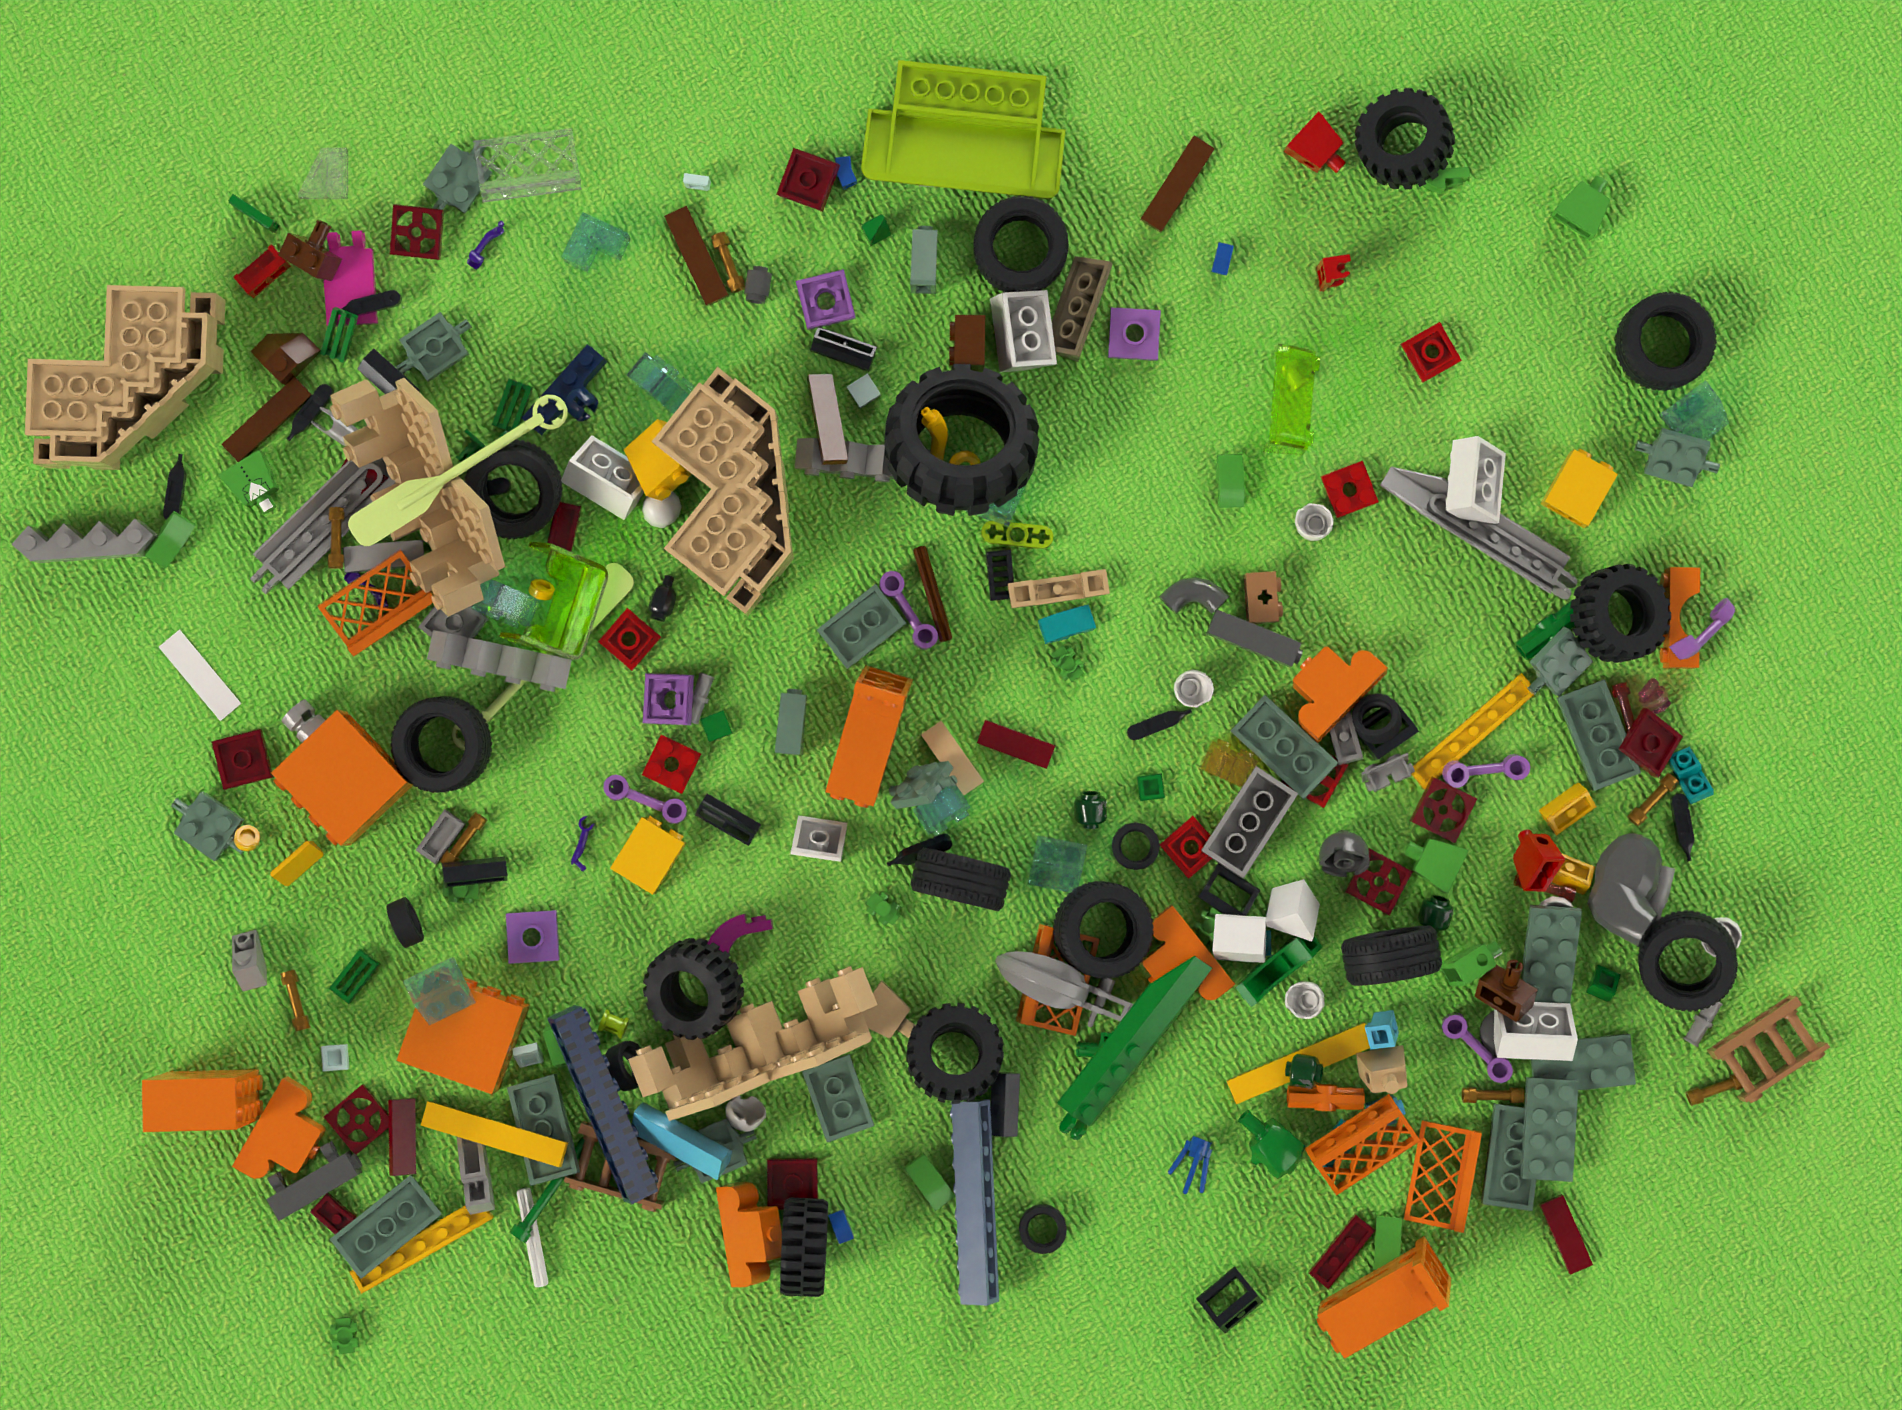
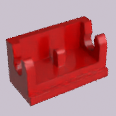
(1330, 270)
(262, 272)

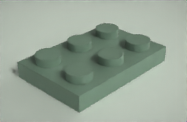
(861, 626)
(838, 1098)

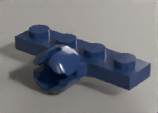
(572, 389)

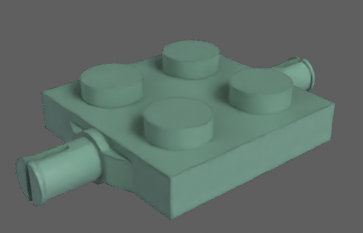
(456, 179)
(434, 346)
(1677, 457)
(1559, 663)
(922, 784)
(207, 825)
(727, 1136)

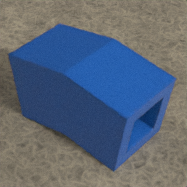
(845, 174)
(1222, 258)
(841, 1226)

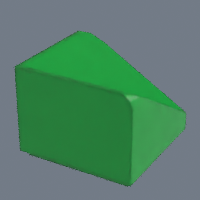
(876, 230)

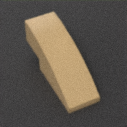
(947, 749)

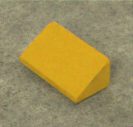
(1567, 808)
(297, 863)
(1575, 874)

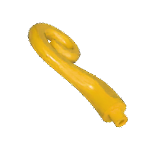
(938, 430)

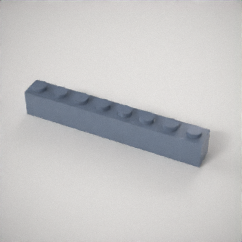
(975, 1202)

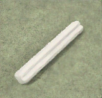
(534, 1243)

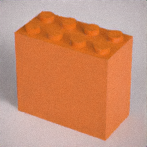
(341, 778)
(471, 1043)
(201, 1100)

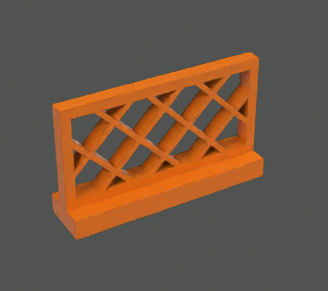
(384, 623)
(1029, 1006)
(1354, 1133)
(1464, 1181)

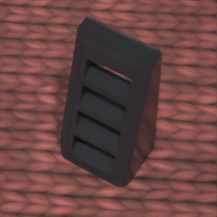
(993, 552)

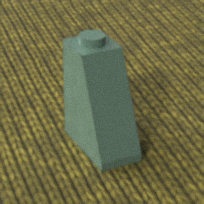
(924, 260)
(791, 723)

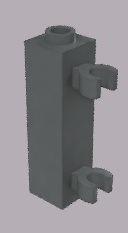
(1254, 639)
(318, 1183)

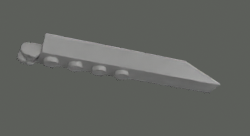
(308, 531)
(1502, 541)

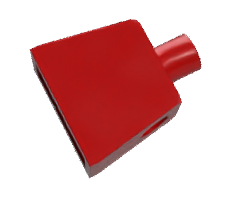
(1317, 145)
(1537, 861)

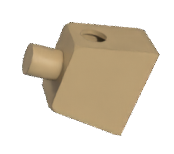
(888, 1013)
(1383, 1069)

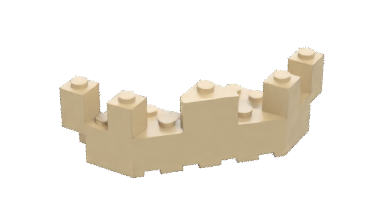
(148, 369)
(743, 522)
(458, 523)
(762, 1047)

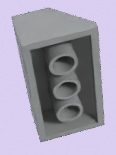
(1249, 822)

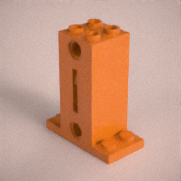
(868, 736)
(1385, 1299)

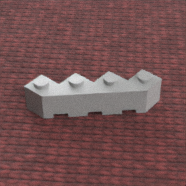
(862, 460)
(71, 545)
(499, 659)

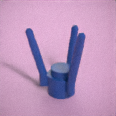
(1198, 1150)

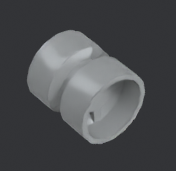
(302, 720)

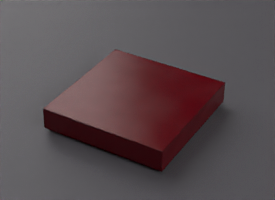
(808, 179)
(1650, 742)
(242, 759)
(791, 1179)

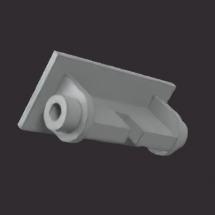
(1377, 774)

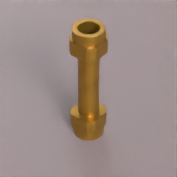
(721, 242)
(336, 559)
(1667, 784)
(476, 823)
(289, 979)
(1514, 1095)
(1697, 1095)

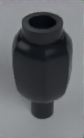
(663, 600)

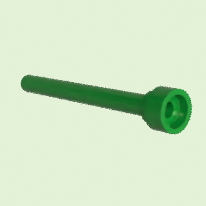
(523, 1229)

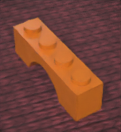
(1679, 585)

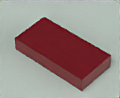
(564, 526)

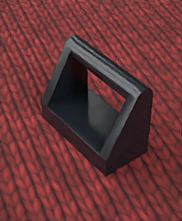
(1402, 735)
(1219, 904)
(1238, 1309)

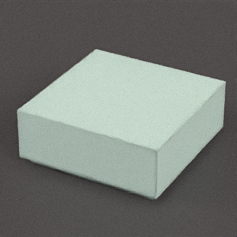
(696, 182)
(863, 391)
(528, 1055)
(335, 1057)

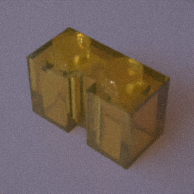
(1228, 764)

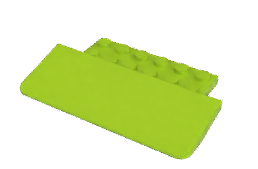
(965, 132)

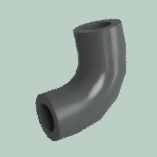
(1194, 590)

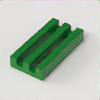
(253, 213)
(330, 331)
(528, 390)
(368, 959)

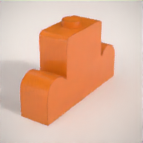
(1334, 688)
(1180, 945)
(281, 1133)
(749, 1233)

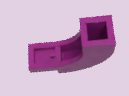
(736, 927)

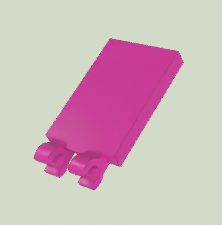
(353, 277)

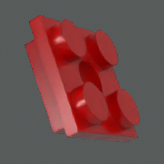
(1430, 367)
(1353, 474)
(645, 639)
(656, 769)
(1174, 847)

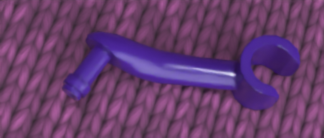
(475, 259)
(351, 576)
(581, 844)

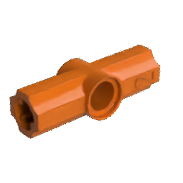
(1326, 1097)

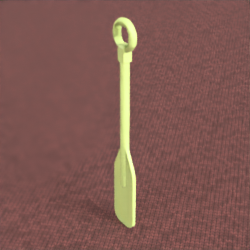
(417, 495)
(617, 587)

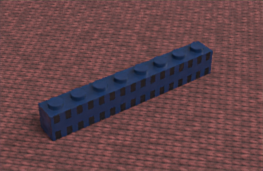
(603, 1103)

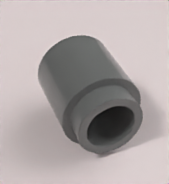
(758, 285)

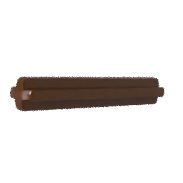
(932, 593)

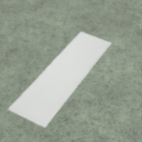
(199, 675)

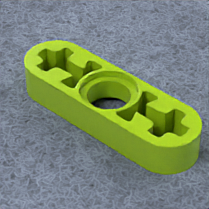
(1035, 542)

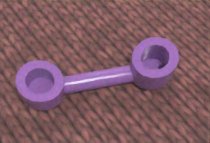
(892, 586)
(1690, 646)
(1513, 766)
(673, 810)
(1455, 1027)

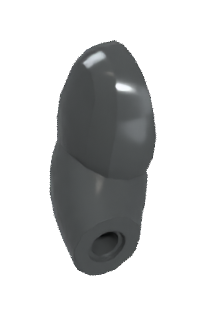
(1623, 886)

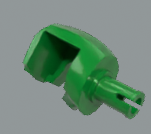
(1272, 1145)

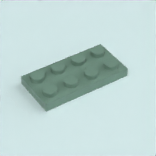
(1597, 734)
(1284, 747)
(1551, 951)
(1595, 1064)
(541, 1109)
(1549, 1129)
(1503, 1164)
(385, 1226)

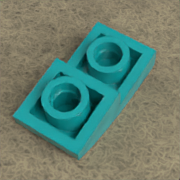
(1066, 623)
(1690, 775)

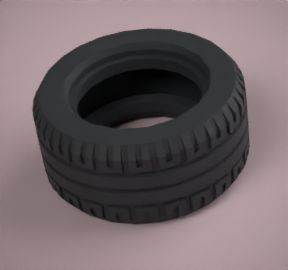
(1027, 210)
(1694, 320)
(542, 469)
(406, 744)
(960, 879)
(1136, 940)
(1391, 955)
(1698, 994)

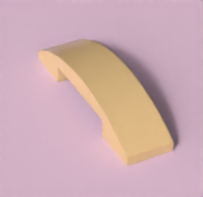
(1058, 589)

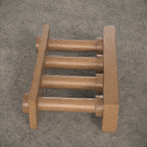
(1746, 1037)
(579, 1183)

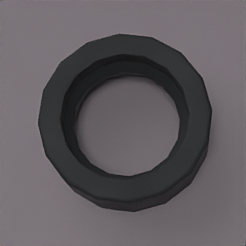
(1376, 701)
(1154, 846)
(405, 922)
(617, 1069)
(1056, 1242)

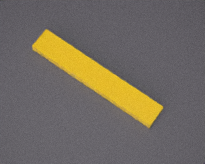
(1473, 730)
(1273, 1073)
(494, 1134)
(422, 1245)

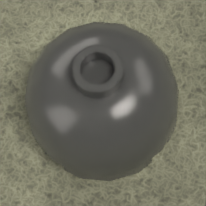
(1344, 853)

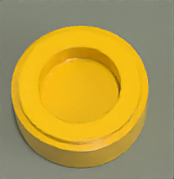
(541, 589)
(247, 838)

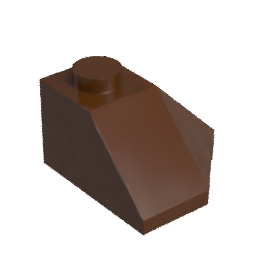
(285, 354)

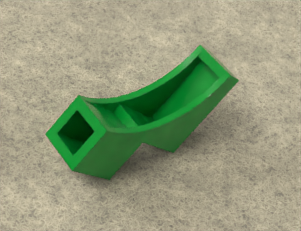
(1276, 968)

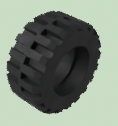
(1392, 112)
(1647, 606)
(672, 1005)
(962, 1021)
(804, 1247)

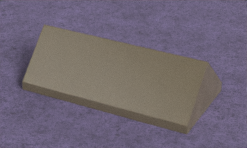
(1078, 305)

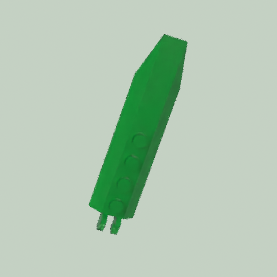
(1129, 1045)

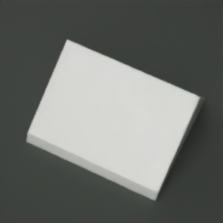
(819, 838)
(1293, 910)
(1239, 938)

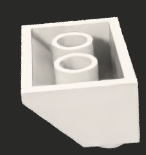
(1023, 330)
(604, 477)
(1475, 480)
(1541, 1034)

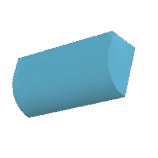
(681, 1141)

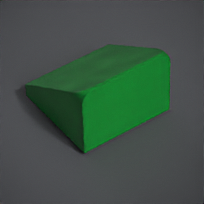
(1603, 983)

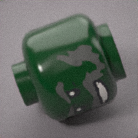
(1090, 809)
(1436, 913)
(1304, 1071)

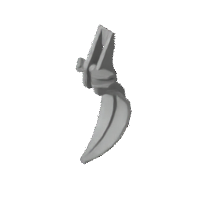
(1057, 983)

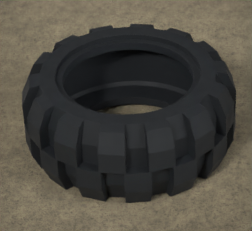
(965, 394)

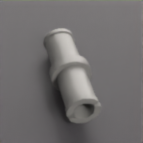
(700, 696)
(1701, 1024)

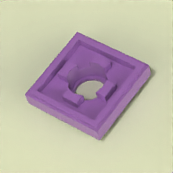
(812, 287)
(1121, 347)
(654, 693)
(545, 923)

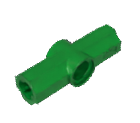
(1544, 631)

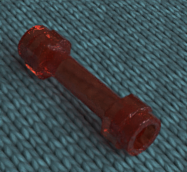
(1621, 691)
(1564, 892)

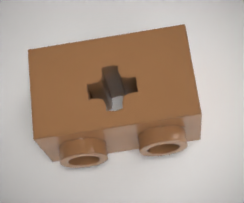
(1253, 586)

